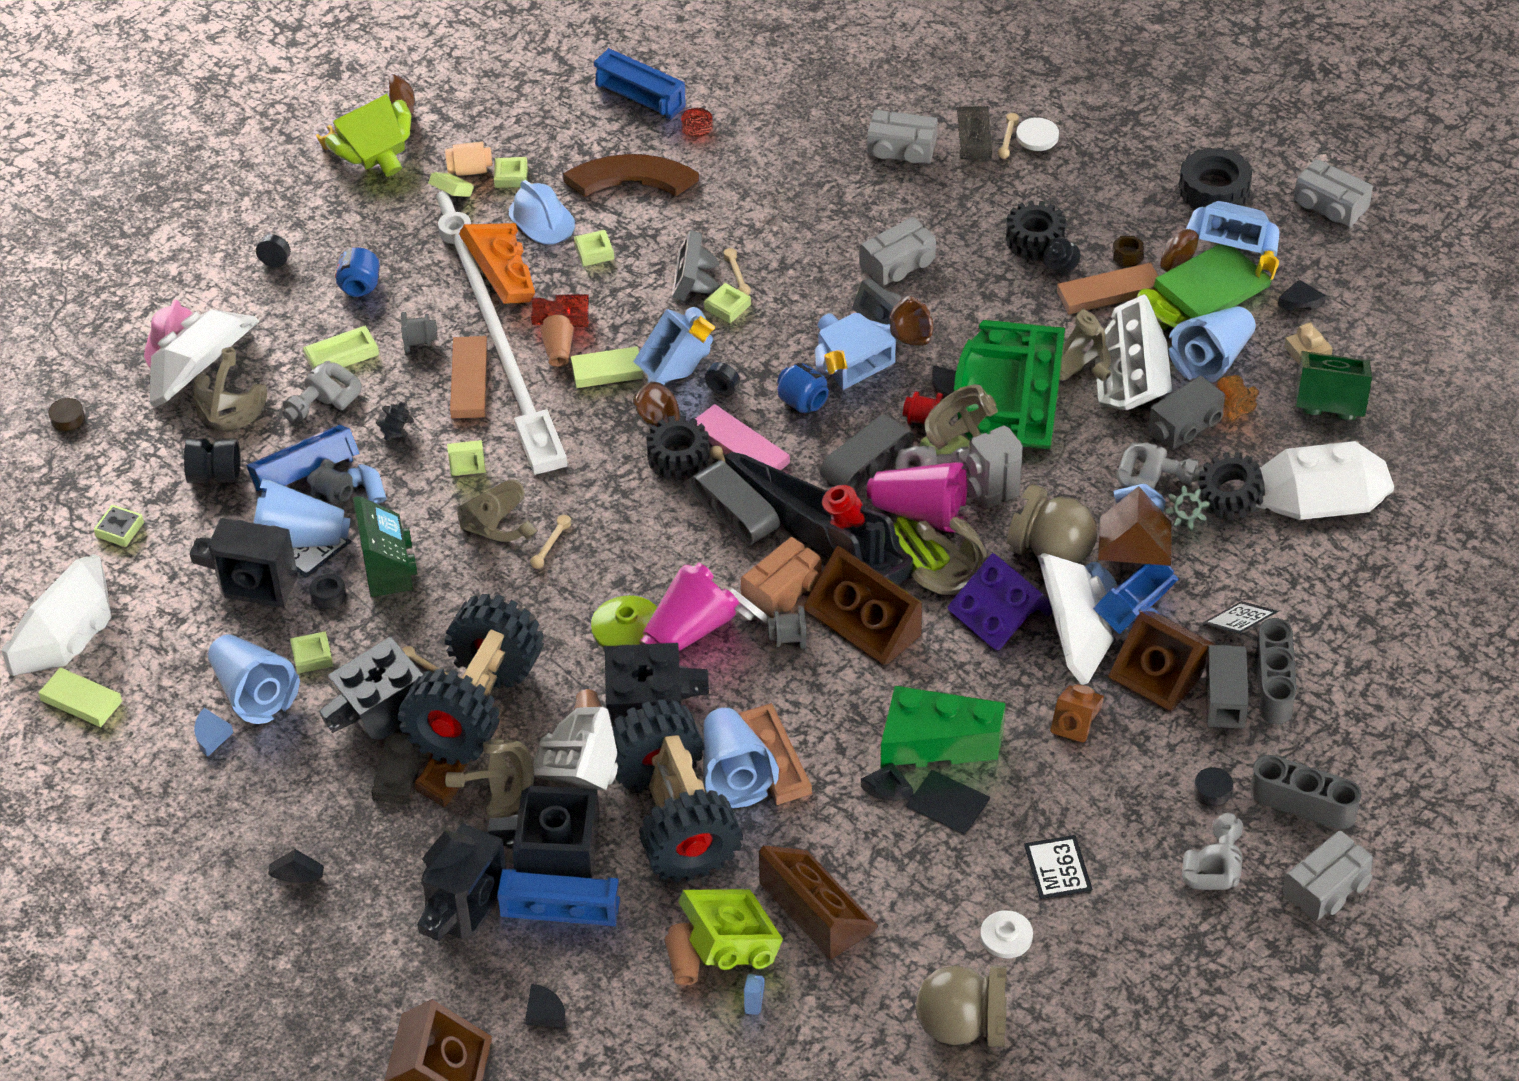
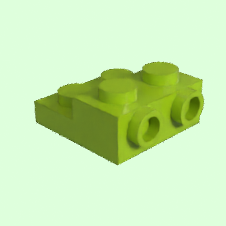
(730, 928)

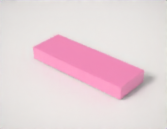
(737, 437)

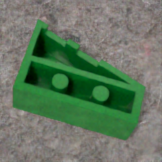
(940, 727)

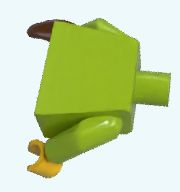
(375, 130)

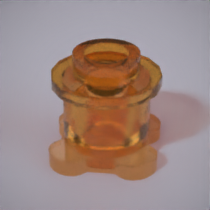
(1237, 396)

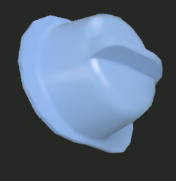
(541, 214)

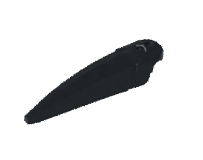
(802, 512)

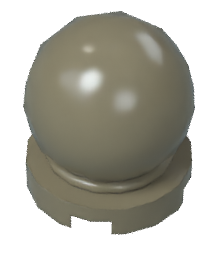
(1052, 527)
(961, 1005)

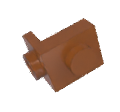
(1075, 712)

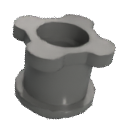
(418, 331)
(330, 483)
(788, 628)

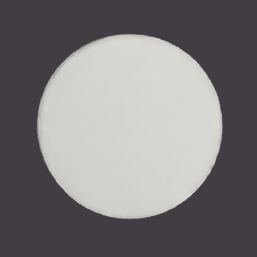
(1037, 134)
(748, 609)
(1006, 934)

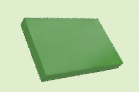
(1212, 281)

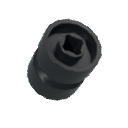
(210, 460)

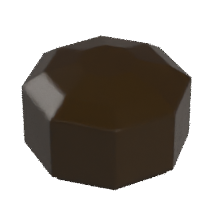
(1128, 251)

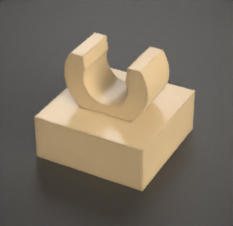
(1308, 340)

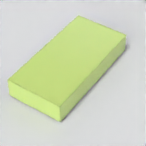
(343, 349)
(605, 367)
(80, 697)

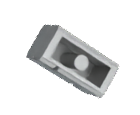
(902, 136)
(1332, 193)
(897, 252)
(994, 467)
(1328, 876)

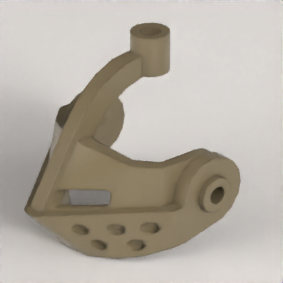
(1074, 359)
(247, 404)
(937, 426)
(486, 510)
(964, 559)
(502, 803)

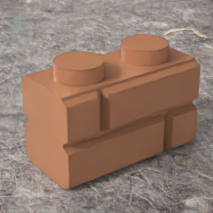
(782, 577)

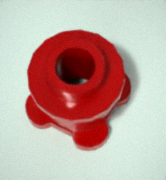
(918, 407)
(843, 506)

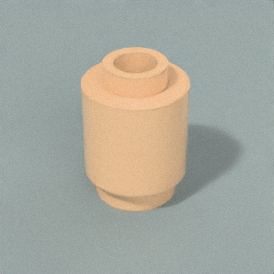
(468, 159)

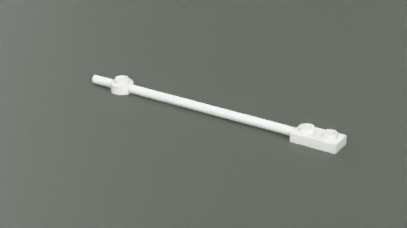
(533, 427)

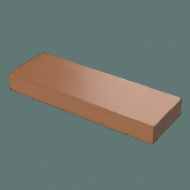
(1106, 288)
(469, 377)
(792, 778)

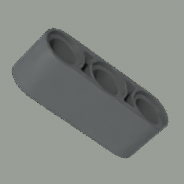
(867, 453)
(734, 502)
(1276, 671)
(1305, 791)

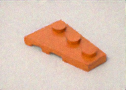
(500, 259)

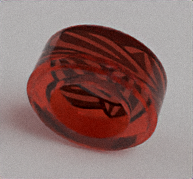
(696, 122)

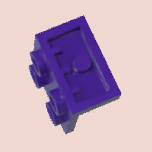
(997, 602)

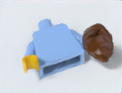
(1229, 226)
(861, 347)
(667, 355)

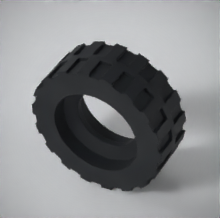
(1214, 162)

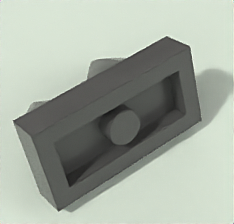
(689, 262)
(875, 302)

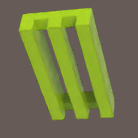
(937, 550)

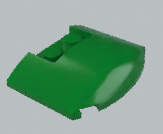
(1021, 373)

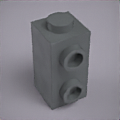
(1186, 413)
(1226, 686)

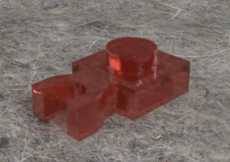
(572, 306)

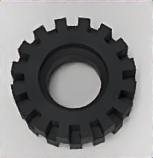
(1033, 218)
(678, 433)
(1228, 470)

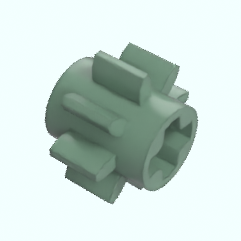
(1181, 515)

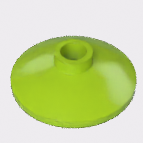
(1165, 311)
(621, 620)

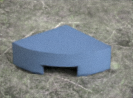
(211, 731)
(753, 994)

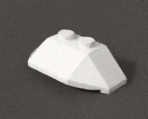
(193, 350)
(1138, 357)
(1325, 481)
(60, 620)
(1081, 629)
(579, 751)

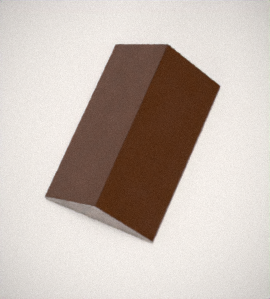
(1135, 532)
(865, 607)
(813, 899)

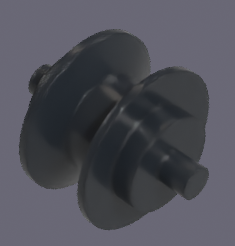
(1062, 255)
(394, 421)

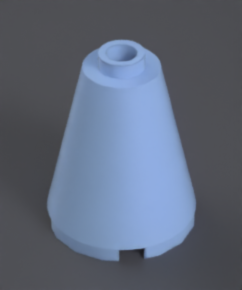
(1210, 342)
(307, 518)
(253, 678)
(736, 759)

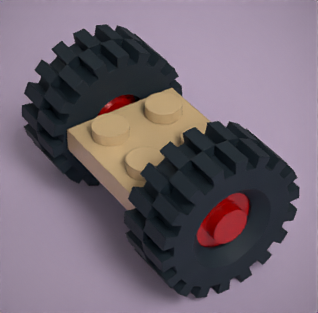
(451, 712)
(687, 827)

